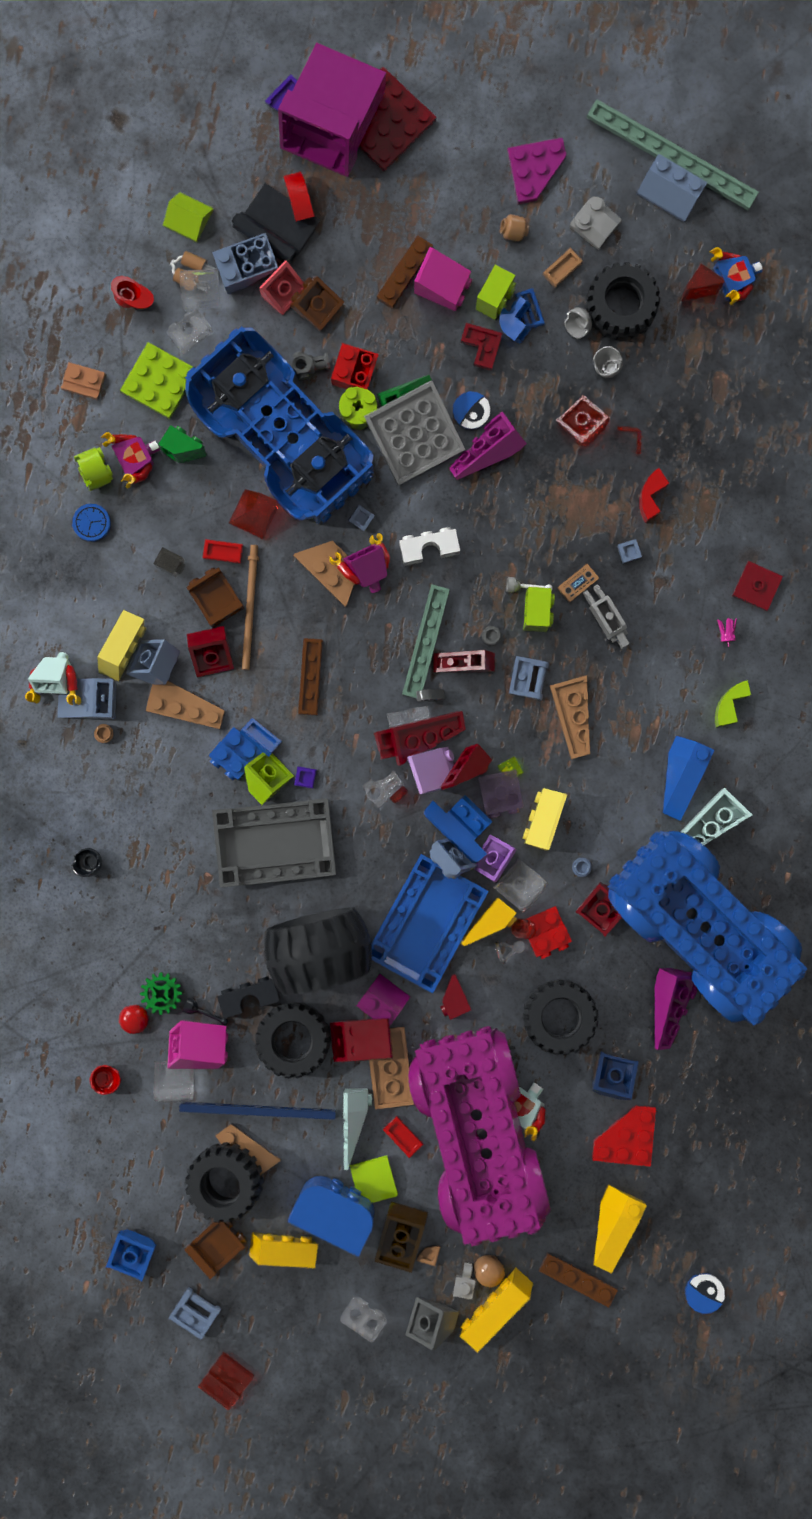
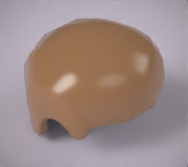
(489, 1271)

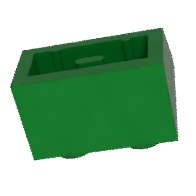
(181, 446)

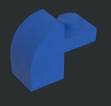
(511, 320)

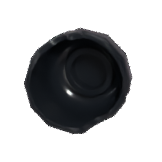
(87, 862)

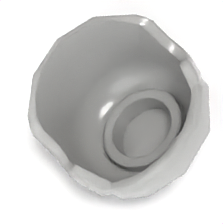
(578, 322)
(608, 361)

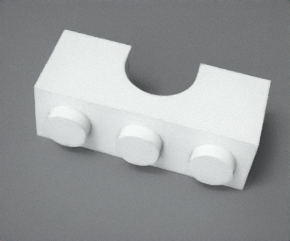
(445, 541)

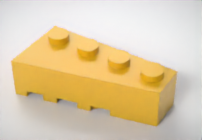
(497, 1310)

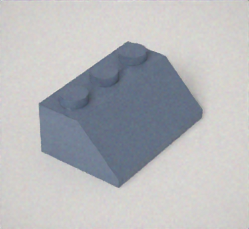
(671, 187)

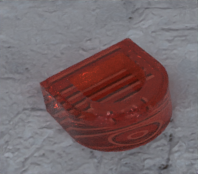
(398, 794)

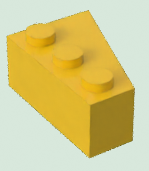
(283, 1250)

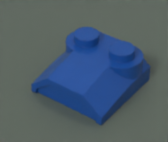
(131, 1254)

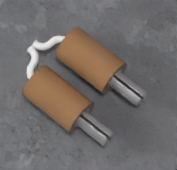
(191, 261)

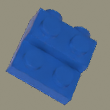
(234, 754)

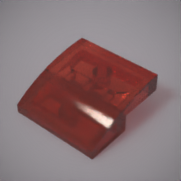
(226, 1381)

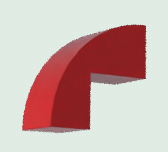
(298, 196)
(655, 483)

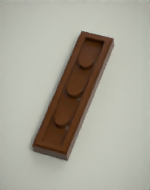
(310, 677)

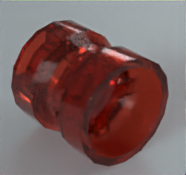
(527, 931)

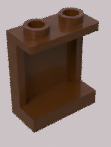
(214, 597)
(215, 1247)

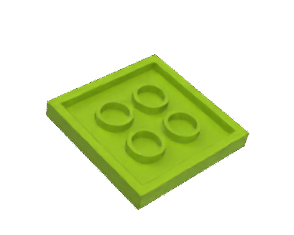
(157, 380)

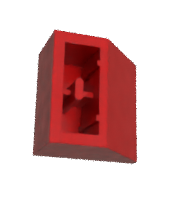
(353, 367)

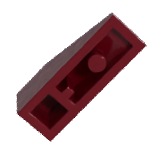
(464, 662)
(471, 763)

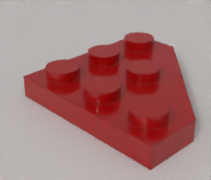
(628, 1138)

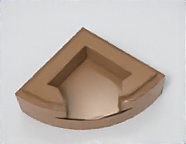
(429, 1255)

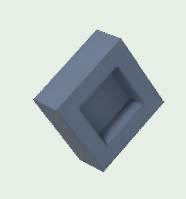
(361, 517)
(629, 551)

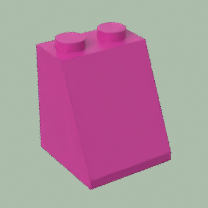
(442, 280)
(197, 1046)

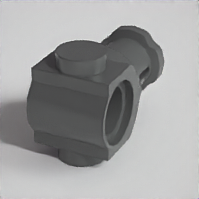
(312, 364)

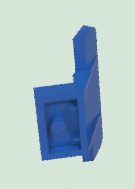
(461, 826)

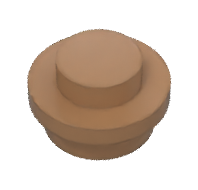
(103, 733)

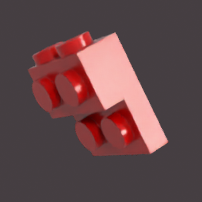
(549, 933)

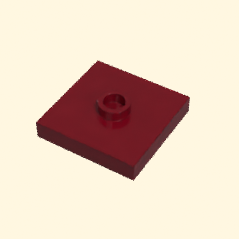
(757, 586)

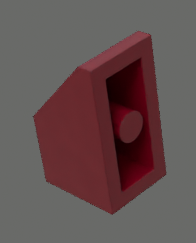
(454, 999)

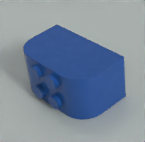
(334, 1213)

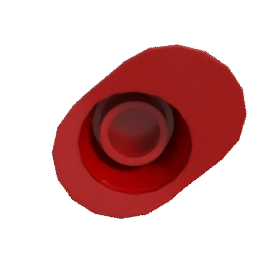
(130, 293)

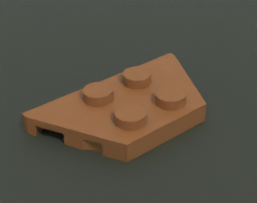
(317, 563)

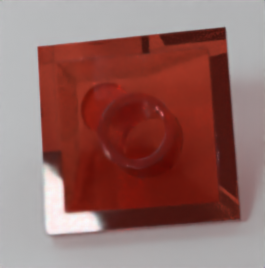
(254, 513)

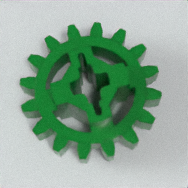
(155, 987)

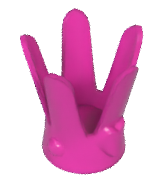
(729, 635)

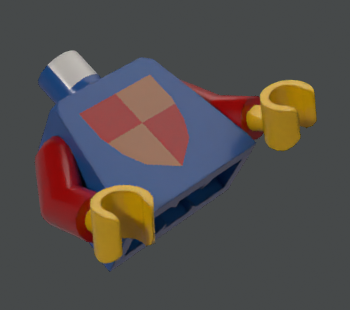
(737, 274)

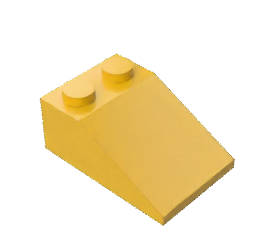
(494, 919)

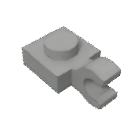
(464, 1284)

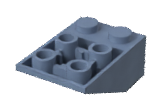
(245, 262)
(97, 700)

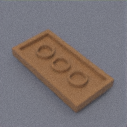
(390, 1075)

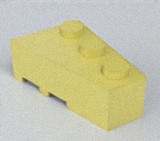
(120, 645)

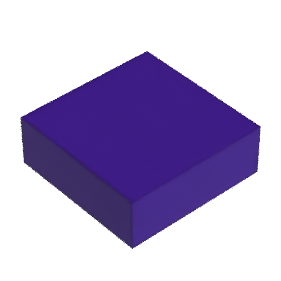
(305, 777)

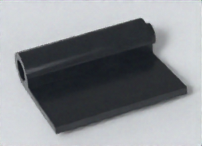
(273, 215)

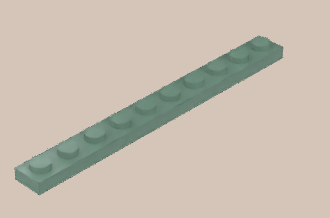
(656, 144)

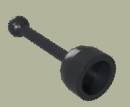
(192, 1007)

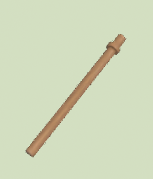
(253, 558)

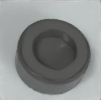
(491, 635)

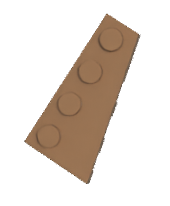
(572, 709)

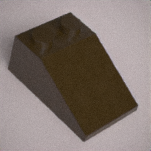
(401, 1237)

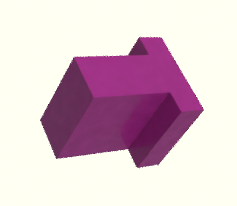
(330, 109)

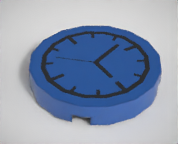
(91, 522)

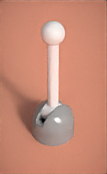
(514, 585)

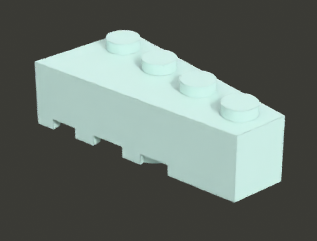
(716, 817)

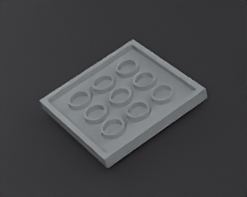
(414, 432)

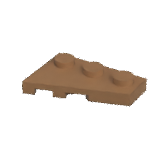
(234, 1135)

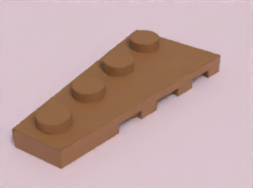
(180, 704)

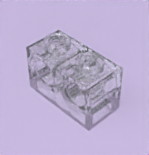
(359, 1323)

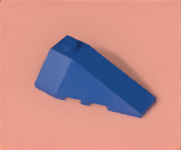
(684, 771)

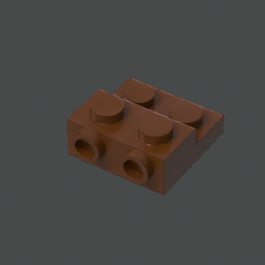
(316, 302)

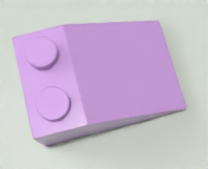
(431, 768)

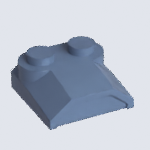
(450, 859)

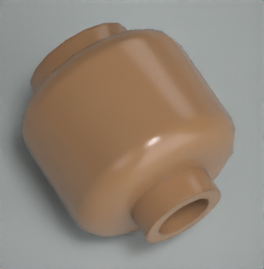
(514, 228)

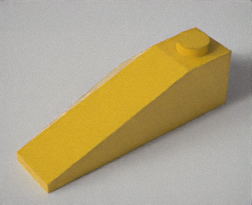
(616, 1224)

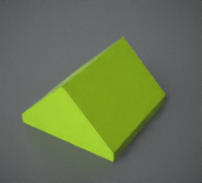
(187, 216)

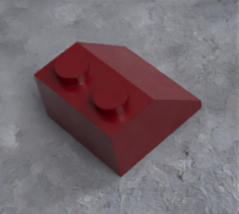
(210, 651)

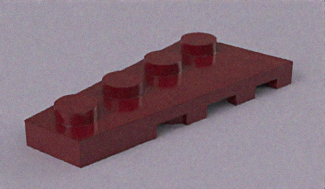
(425, 734)

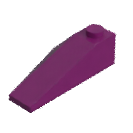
(672, 996)

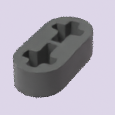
(430, 695)

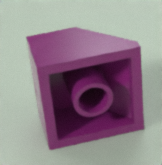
(383, 1000)

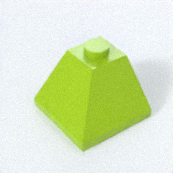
(266, 777)

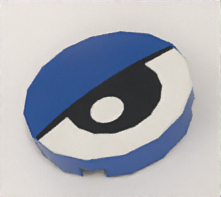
(471, 410)
(704, 1293)

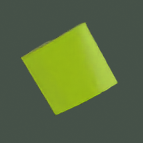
(374, 1179)

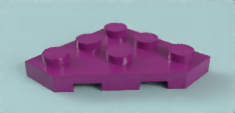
(534, 167)

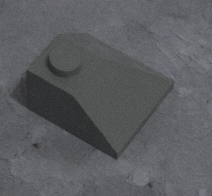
(431, 1323)

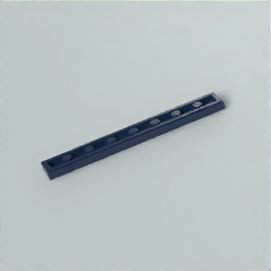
(256, 1110)

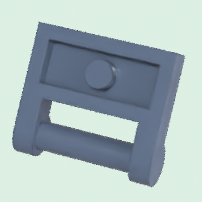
(522, 677)
(192, 1319)

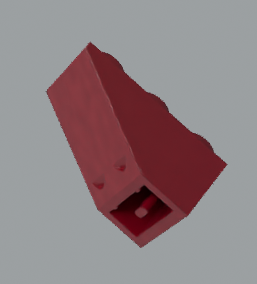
(361, 1039)

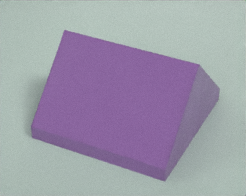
(496, 859)

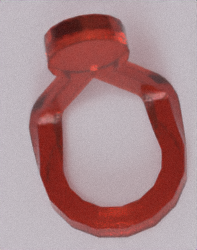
(638, 446)

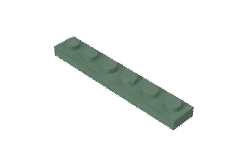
(426, 640)

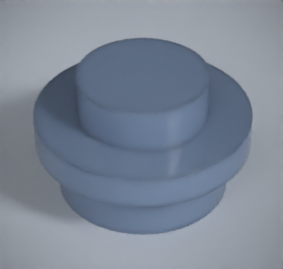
(581, 867)

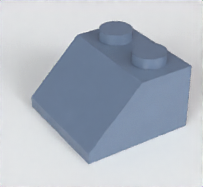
(153, 661)

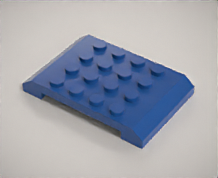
(426, 924)

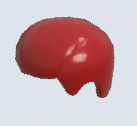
(133, 1019)
(105, 1080)

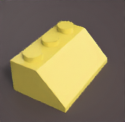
(544, 819)

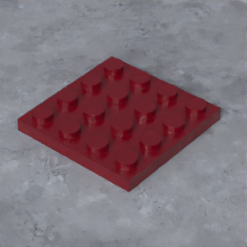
(395, 124)

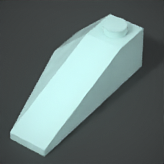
(355, 1110)

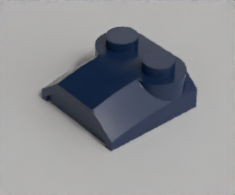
(615, 1077)

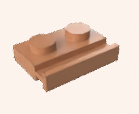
(83, 381)

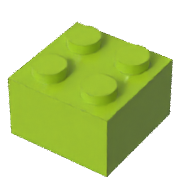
(495, 292)
(537, 609)

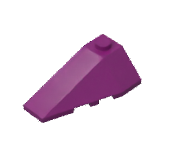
(495, 444)

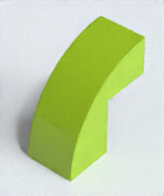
(725, 710)

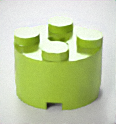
(352, 399)
(93, 469)

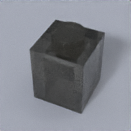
(169, 562)

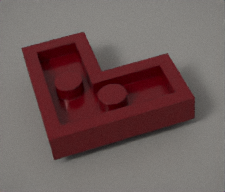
(486, 341)

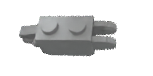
(608, 617)

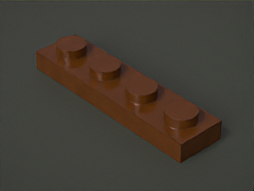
(404, 272)
(578, 1280)

